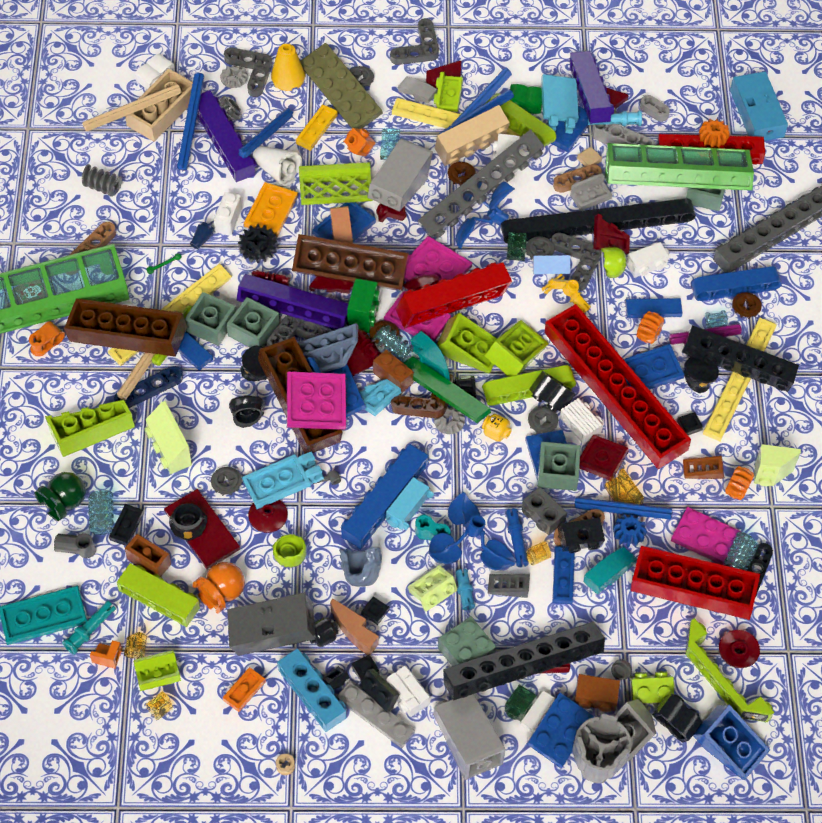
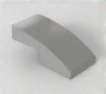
(419, 89)

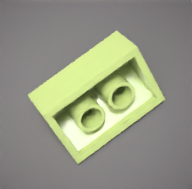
(168, 439)

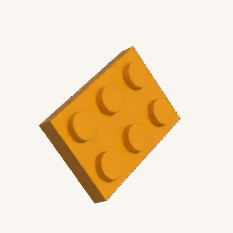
(271, 208)

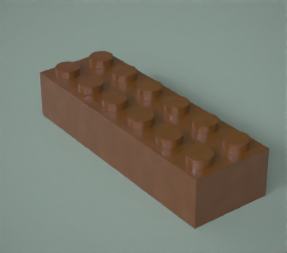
(350, 262)
(125, 327)
(276, 362)

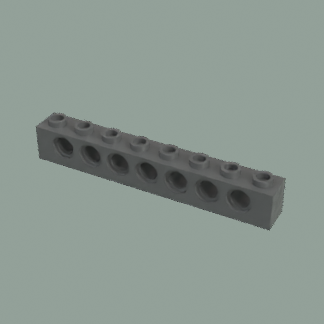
(527, 141)
(769, 231)

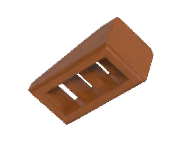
(710, 474)

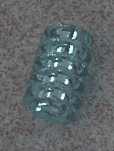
(393, 343)
(101, 512)
(741, 551)

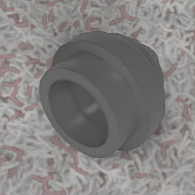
(621, 669)

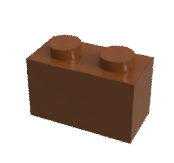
(389, 367)
(147, 555)
(597, 693)

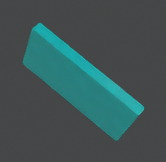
(42, 615)

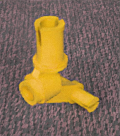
(570, 288)

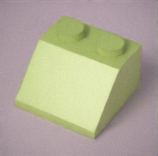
(774, 464)

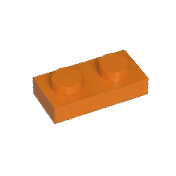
(244, 689)

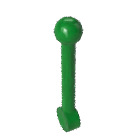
(150, 270)

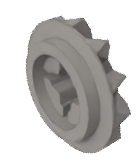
(231, 81)
(452, 427)

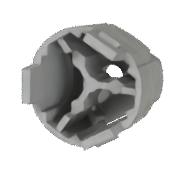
(605, 738)

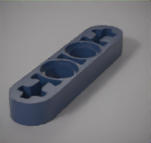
(151, 391)

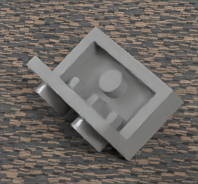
(590, 192)

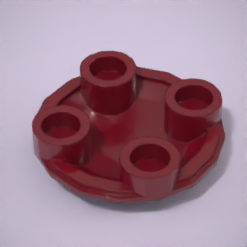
(420, 280)

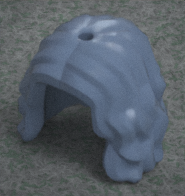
(361, 567)

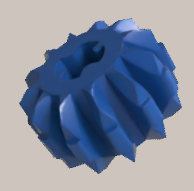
(629, 530)

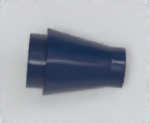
(202, 234)

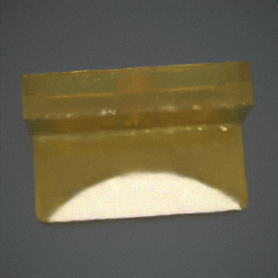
(623, 489)

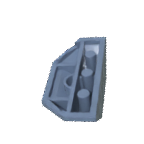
(332, 348)

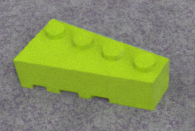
(89, 426)

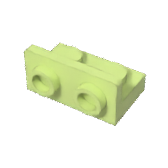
(433, 587)

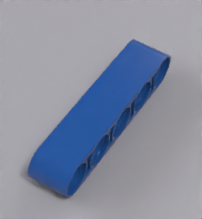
(736, 282)

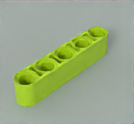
(522, 122)
(518, 386)

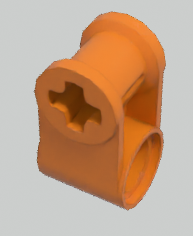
(45, 338)

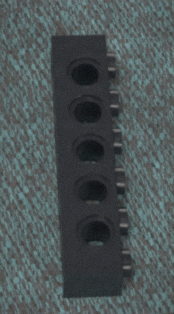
(749, 357)

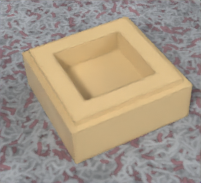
(589, 157)

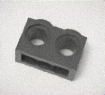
(547, 508)

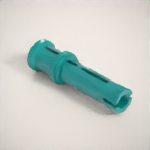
(83, 633)

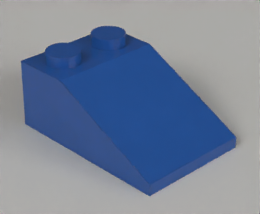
(731, 741)

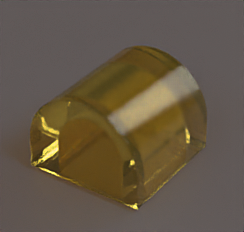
(538, 553)
(135, 645)
(159, 705)

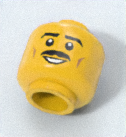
(496, 427)

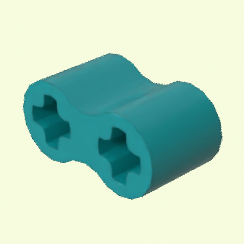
(426, 528)

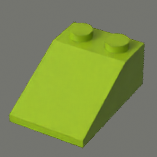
(466, 343)
(516, 349)

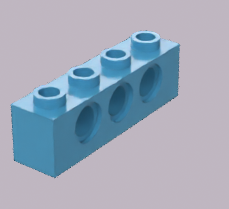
(326, 716)

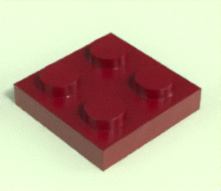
(602, 457)

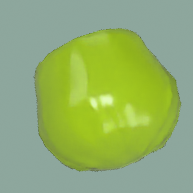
(614, 261)
(290, 550)

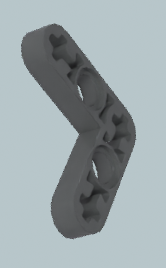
(422, 50)
(258, 67)
(585, 258)
(297, 328)

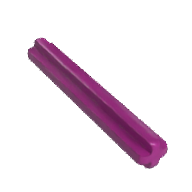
(728, 330)

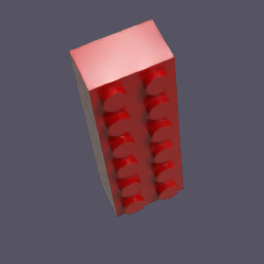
(453, 294)
(695, 582)

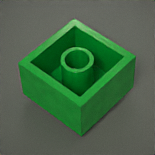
(363, 304)

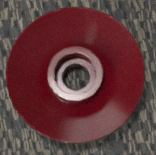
(270, 521)
(741, 641)

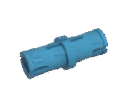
(465, 589)

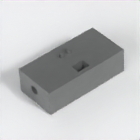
(271, 624)

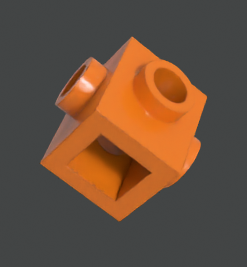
(359, 141)

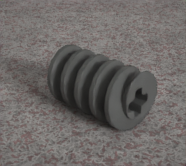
(101, 181)

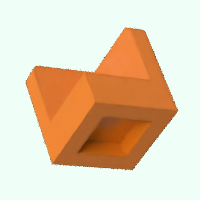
(107, 655)

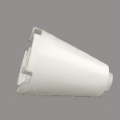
(278, 163)

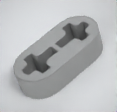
(654, 108)

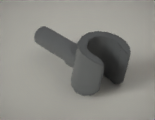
(333, 476)

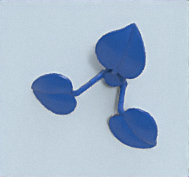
(494, 213)
(445, 549)

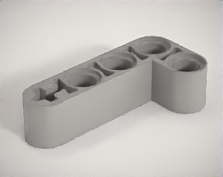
(618, 134)

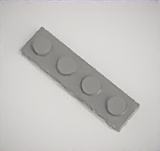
(375, 715)

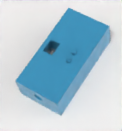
(758, 106)

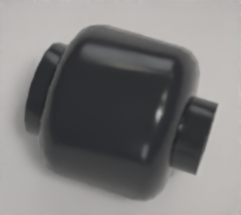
(325, 632)

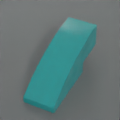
(430, 354)
(609, 570)

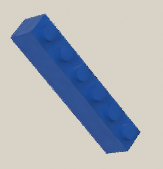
(372, 511)

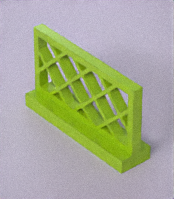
(335, 174)

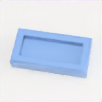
(551, 264)

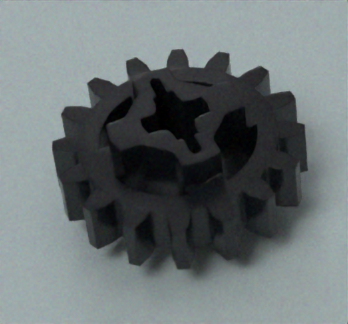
(263, 249)

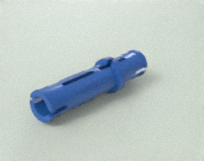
(515, 530)

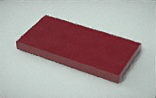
(216, 541)

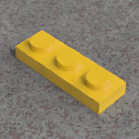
(316, 127)

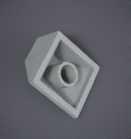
(639, 724)

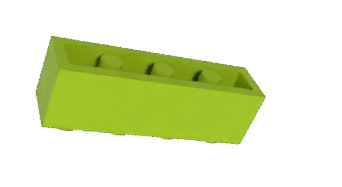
(158, 594)

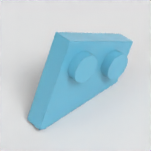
(379, 395)

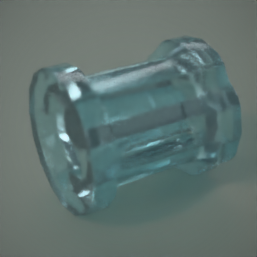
(716, 319)

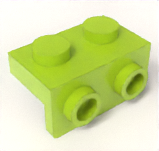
(448, 92)
(157, 670)
(651, 687)

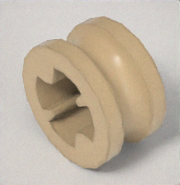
(288, 769)

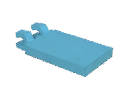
(559, 101)
(282, 479)

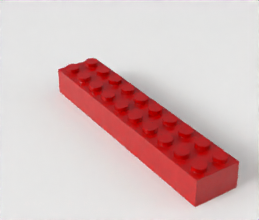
(605, 374)

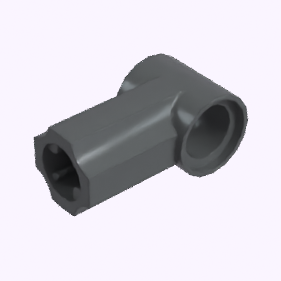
(74, 544)

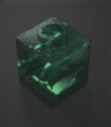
(516, 246)
(519, 703)

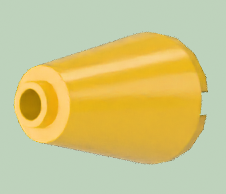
(287, 69)

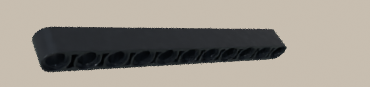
(583, 221)

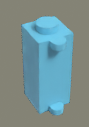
(408, 504)

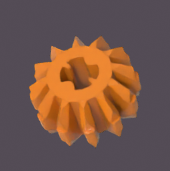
(714, 133)
(650, 327)
(739, 483)

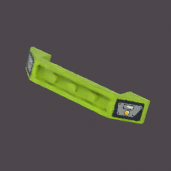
(757, 710)

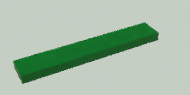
(447, 391)

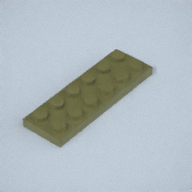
(340, 87)

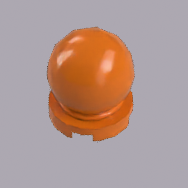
(222, 584)

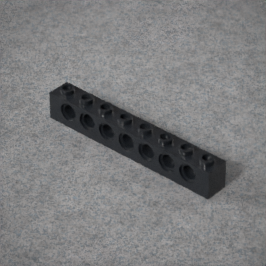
(523, 660)

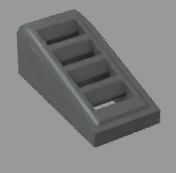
(513, 592)

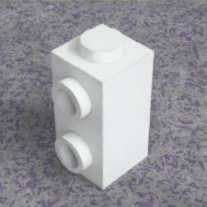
(647, 259)

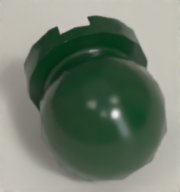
(63, 493)

